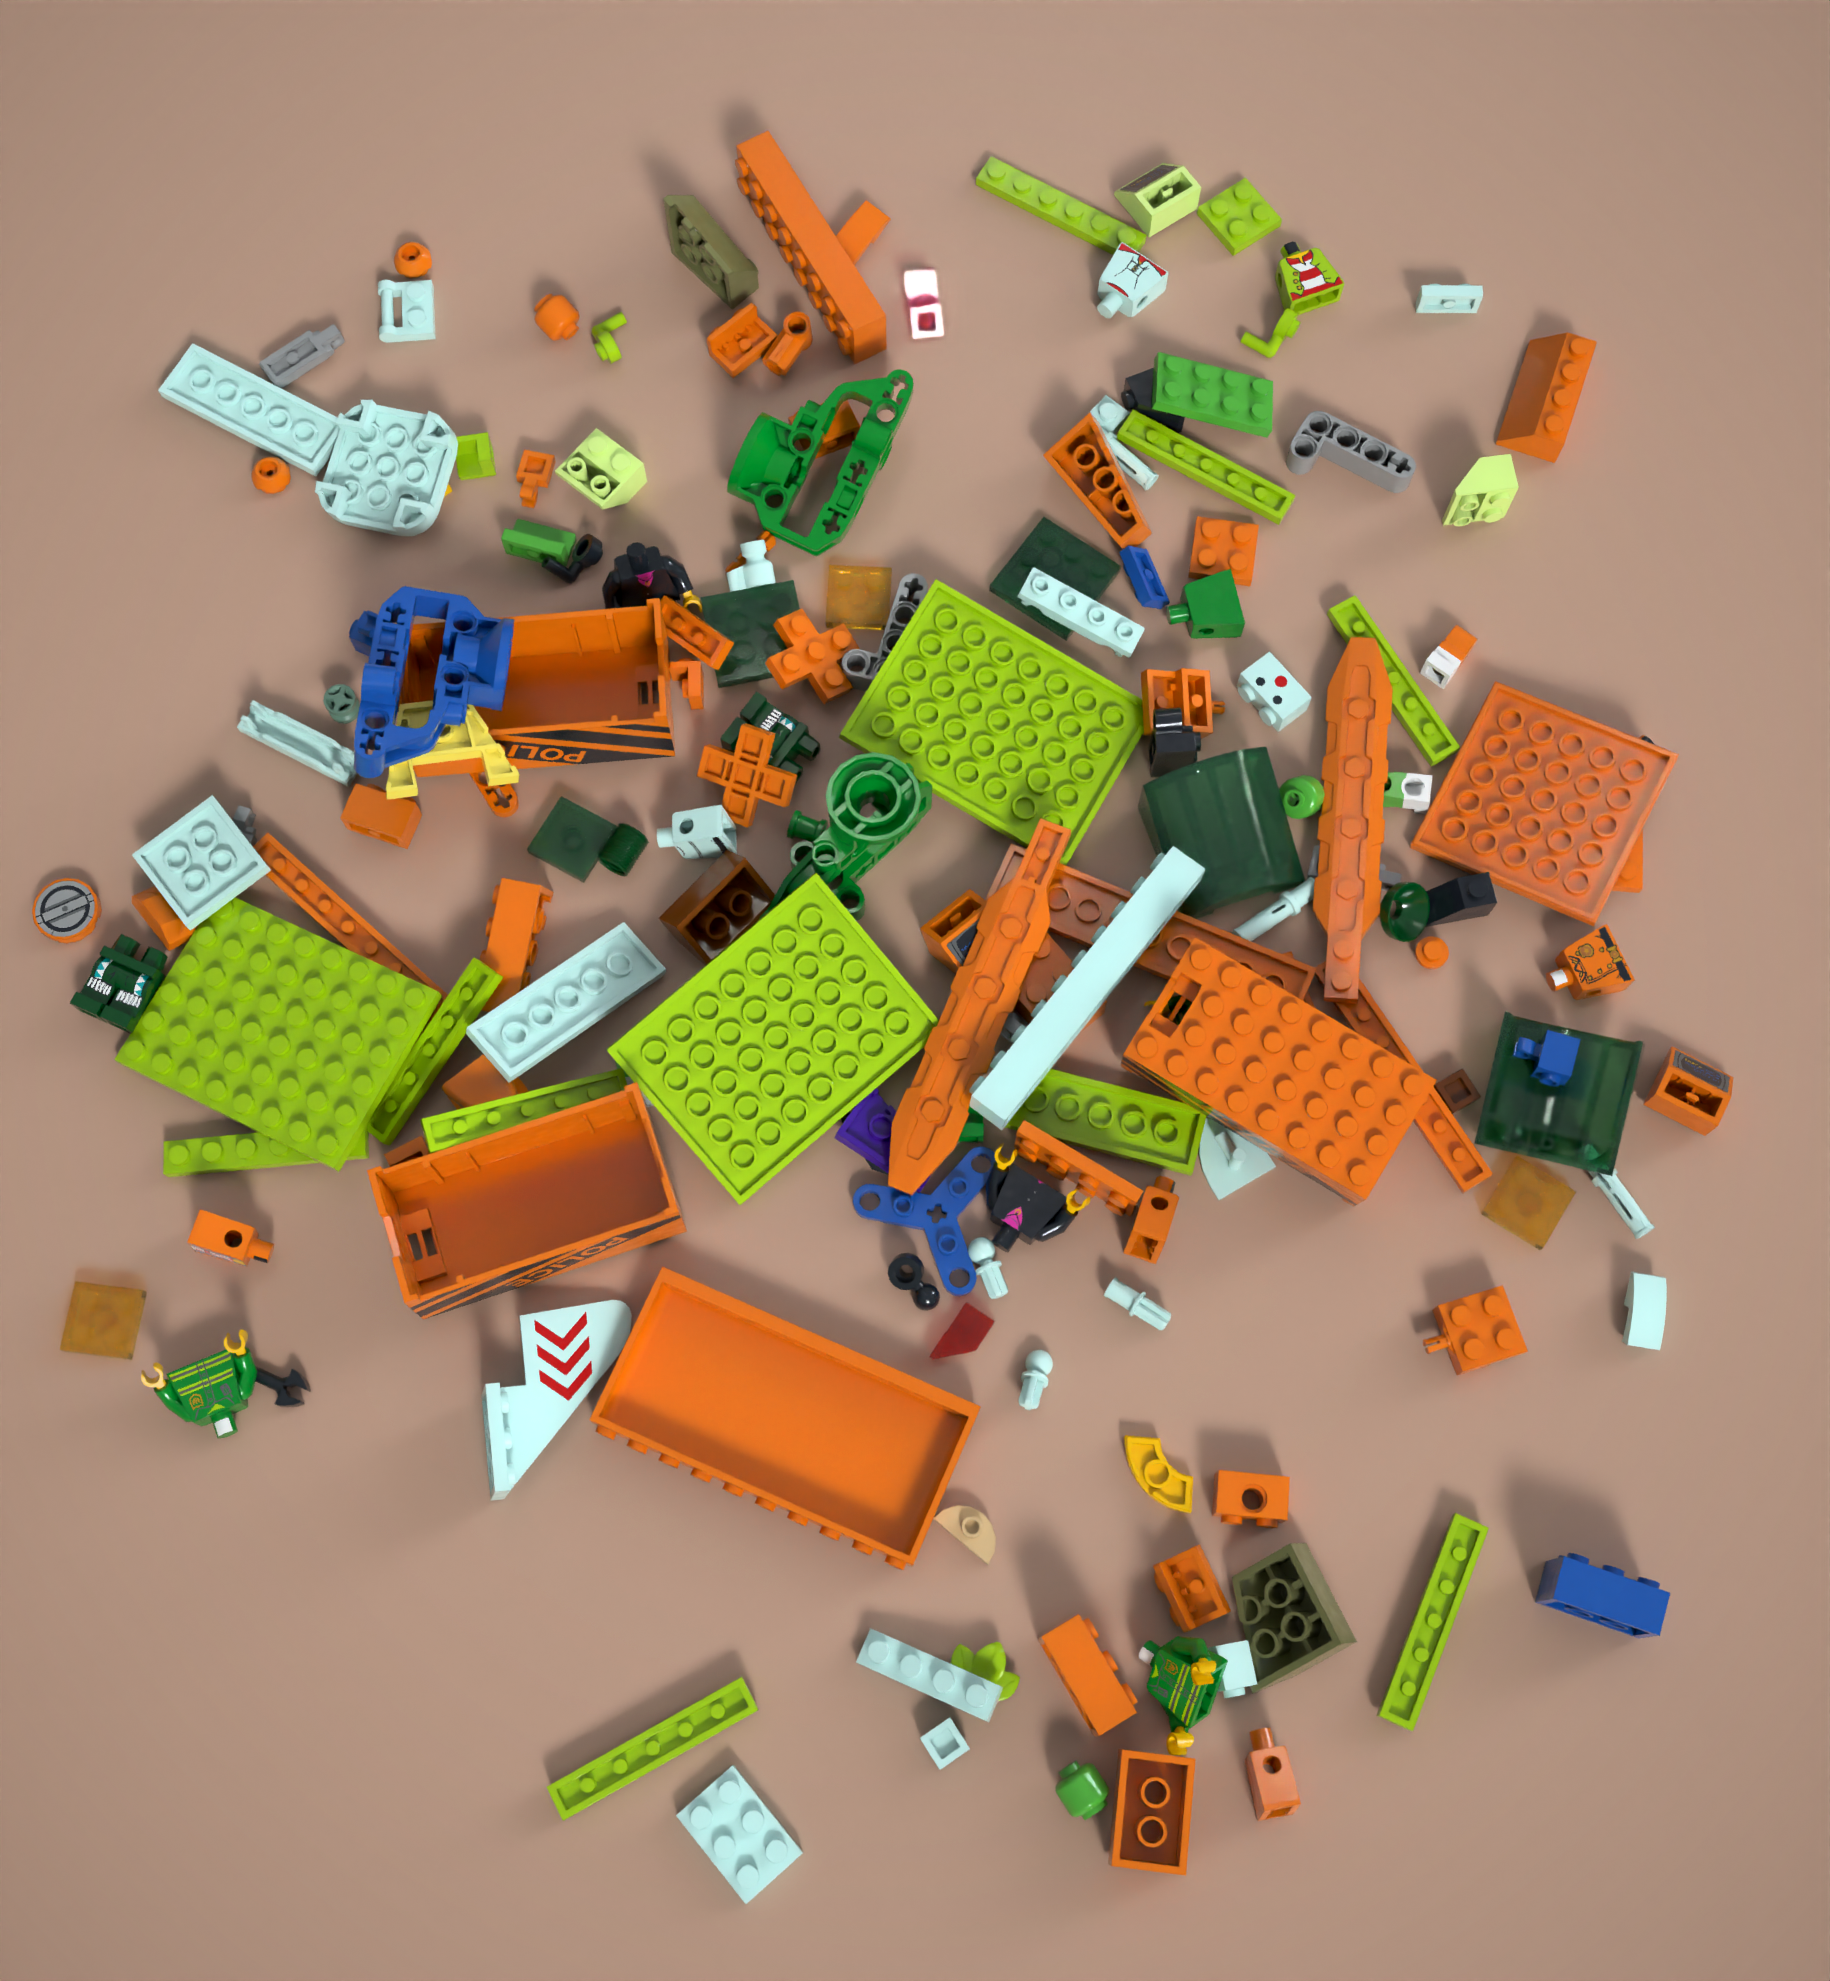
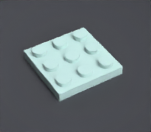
(201, 862)

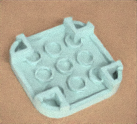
(388, 469)

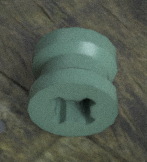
(339, 696)

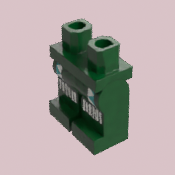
(790, 739)
(121, 985)

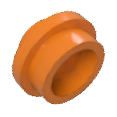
(1431, 952)

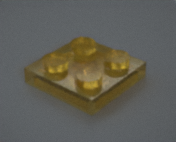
(858, 597)
(1528, 1202)
(103, 1320)

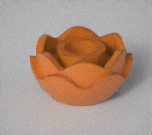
(416, 267)
(271, 483)

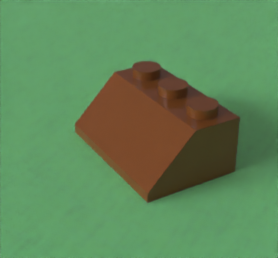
(718, 907)

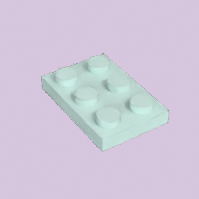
(739, 1834)

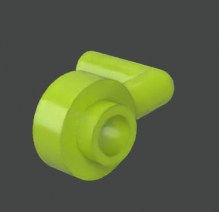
(1286, 327)
(605, 345)

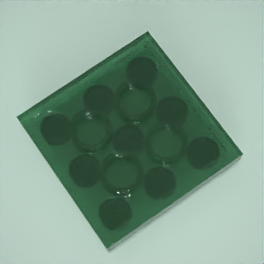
(1061, 557)
(748, 621)

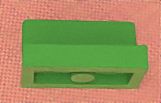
(538, 541)

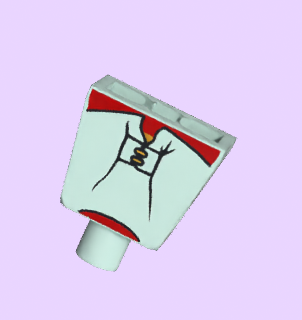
(1129, 283)

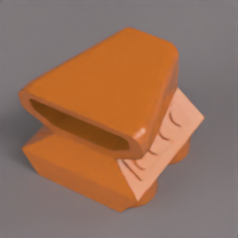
(480, 1084)

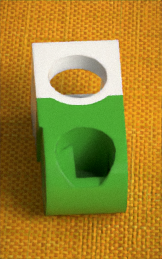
(1408, 791)

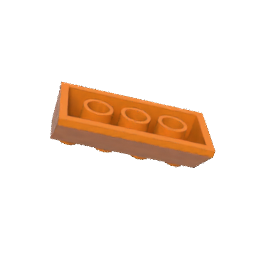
(1546, 395)

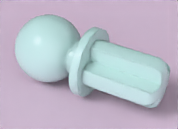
(982, 1252)
(1034, 1379)

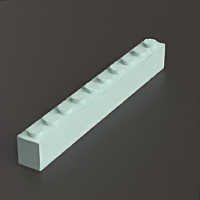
(1086, 987)

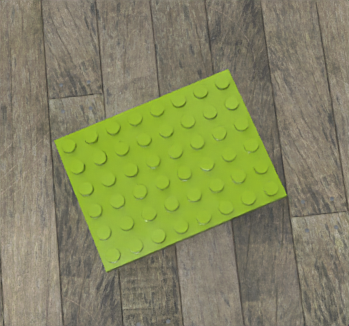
(997, 720)
(279, 1030)
(776, 1038)

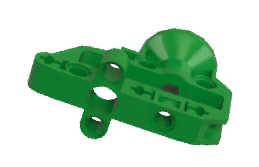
(774, 467)
(854, 841)

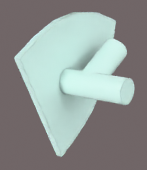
(1230, 1159)

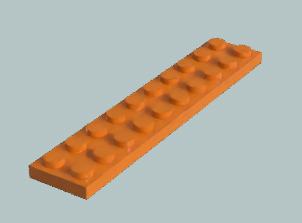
(1085, 903)

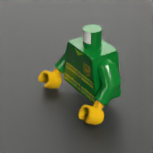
(210, 1387)
(1185, 1684)

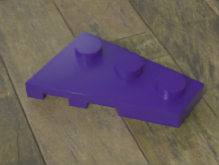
(869, 1131)

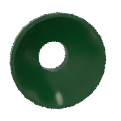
(1410, 913)

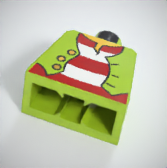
(1306, 279)

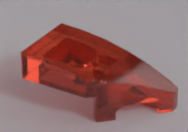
(964, 1333)

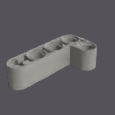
(1326, 444)
(900, 609)

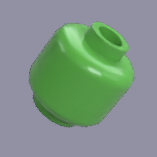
(1302, 796)
(1082, 1790)

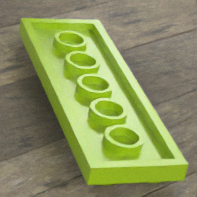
(1114, 1121)

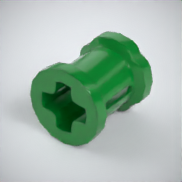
(805, 827)

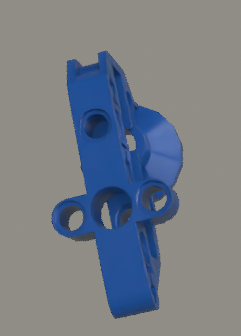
(468, 672)

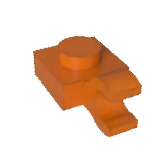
(534, 472)

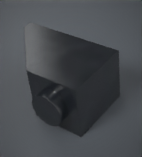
(1138, 397)
(1461, 899)

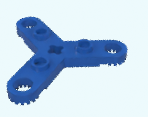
(944, 1237)

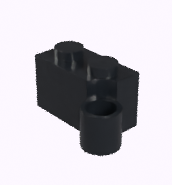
(1171, 743)

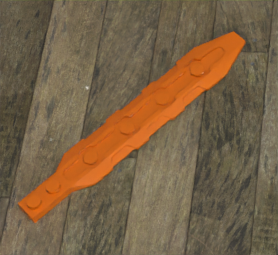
(1352, 812)
(974, 1015)

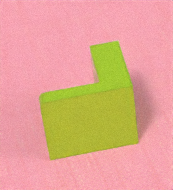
(475, 456)

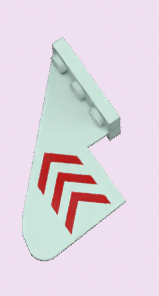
(562, 1362)

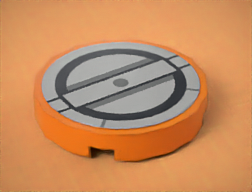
(66, 910)

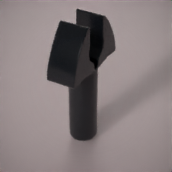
(280, 1386)

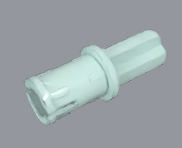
(1137, 1304)

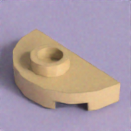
(970, 1529)

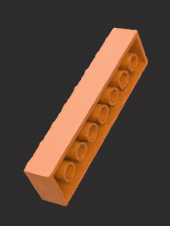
(811, 248)

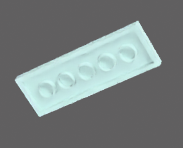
(252, 409)
(565, 1002)

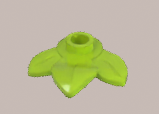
(987, 1664)

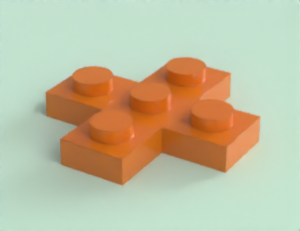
(811, 656)
(747, 774)

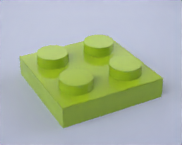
(1239, 216)

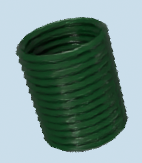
(623, 849)

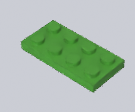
(1212, 394)

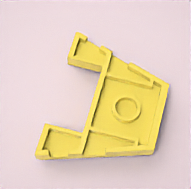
(455, 743)

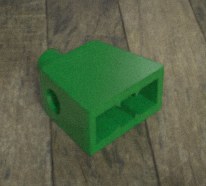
(1209, 608)

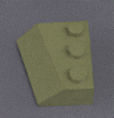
(708, 250)
(1288, 1615)

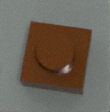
(1457, 1091)

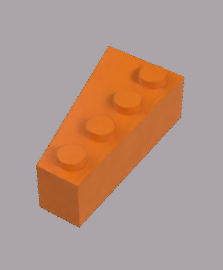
(1095, 476)
(512, 936)

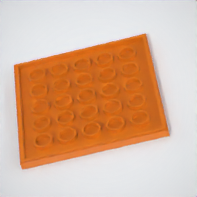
(1544, 802)

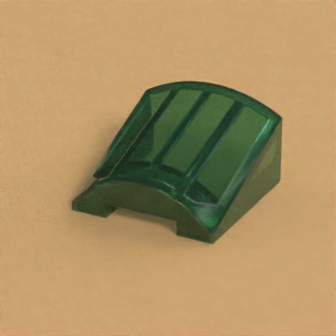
(1229, 822)
(1565, 1123)

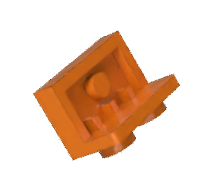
(740, 340)
(1190, 1589)

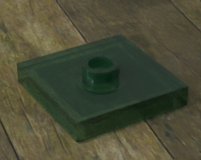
(571, 839)

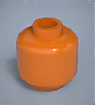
(557, 317)

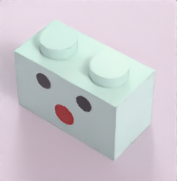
(1273, 692)

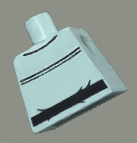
(700, 833)

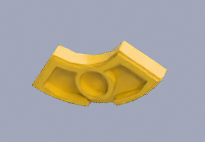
(1156, 1475)

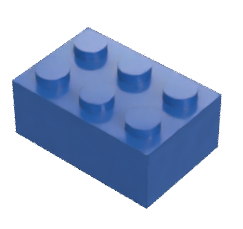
(1603, 1596)

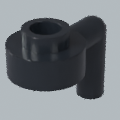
(585, 553)

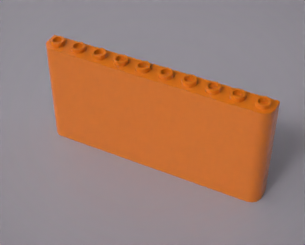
(785, 1417)

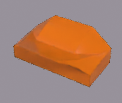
(161, 918)

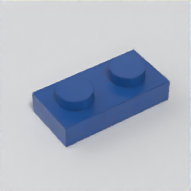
(1144, 577)

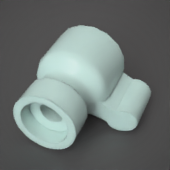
(756, 570)

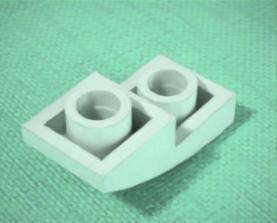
(1647, 1310)

